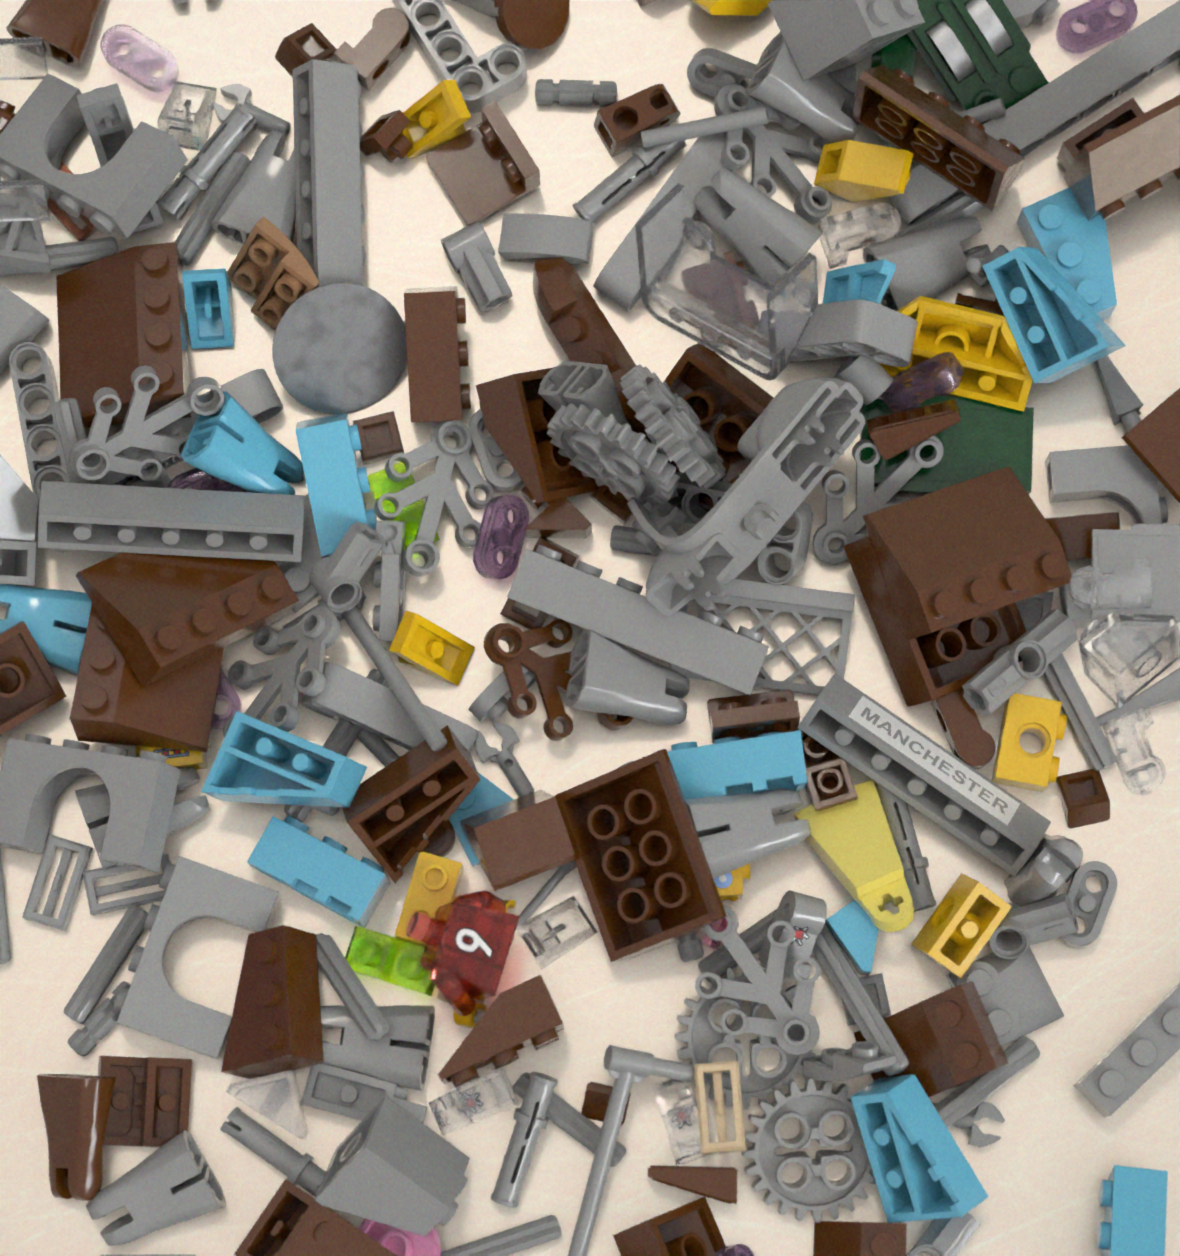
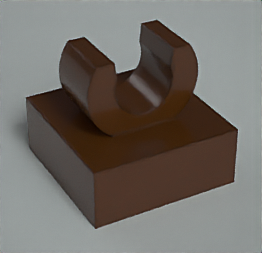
(386, 137)

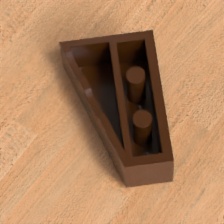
(436, 354)
(409, 800)
(276, 1006)

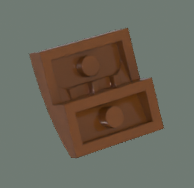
(147, 1099)

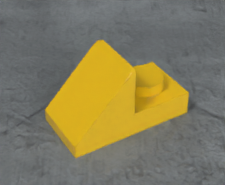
(436, 118)
(431, 648)

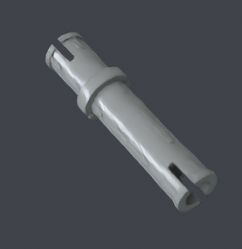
(208, 160)
(624, 179)
(920, 892)
(538, 1092)
(273, 1150)

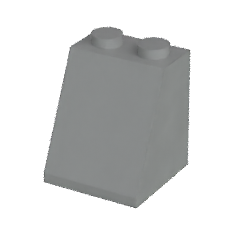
(841, 32)
(395, 1172)

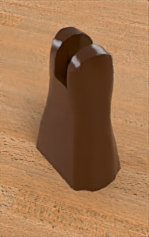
(61, 24)
(75, 1125)

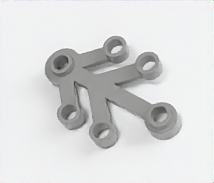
(771, 147)
(140, 430)
(438, 490)
(867, 498)
(315, 634)
(765, 988)

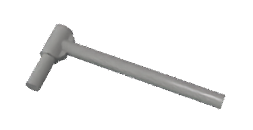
(389, 671)
(626, 1067)

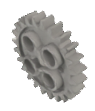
(672, 426)
(613, 454)
(706, 1037)
(813, 1189)

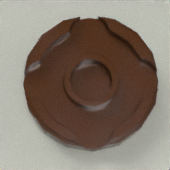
(532, 22)

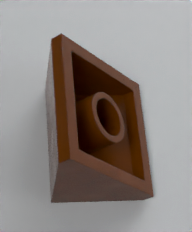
(519, 838)

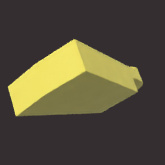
(862, 855)

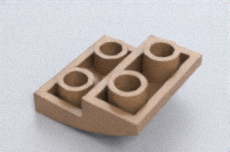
(271, 272)

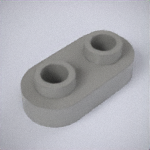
(729, 71)
(491, 456)
(493, 700)
(1088, 905)

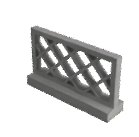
(792, 600)

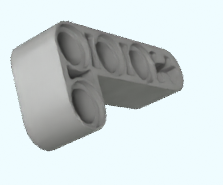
(467, 66)
(857, 329)
(787, 541)
(376, 709)

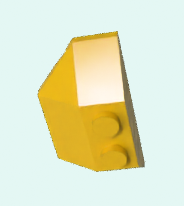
(981, 344)

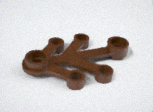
(548, 673)

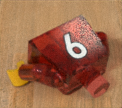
(466, 949)

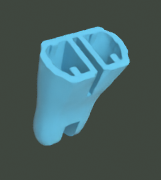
(241, 451)
(54, 619)

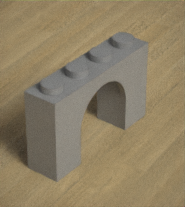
(110, 196)
(1107, 475)
(138, 789)
(190, 894)

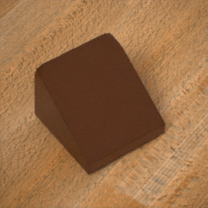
(304, 46)
(1083, 798)
(597, 1100)

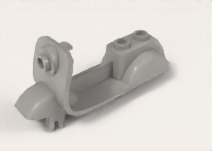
(788, 456)

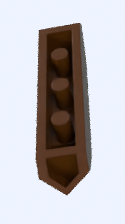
(581, 324)

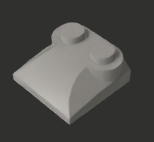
(1012, 994)

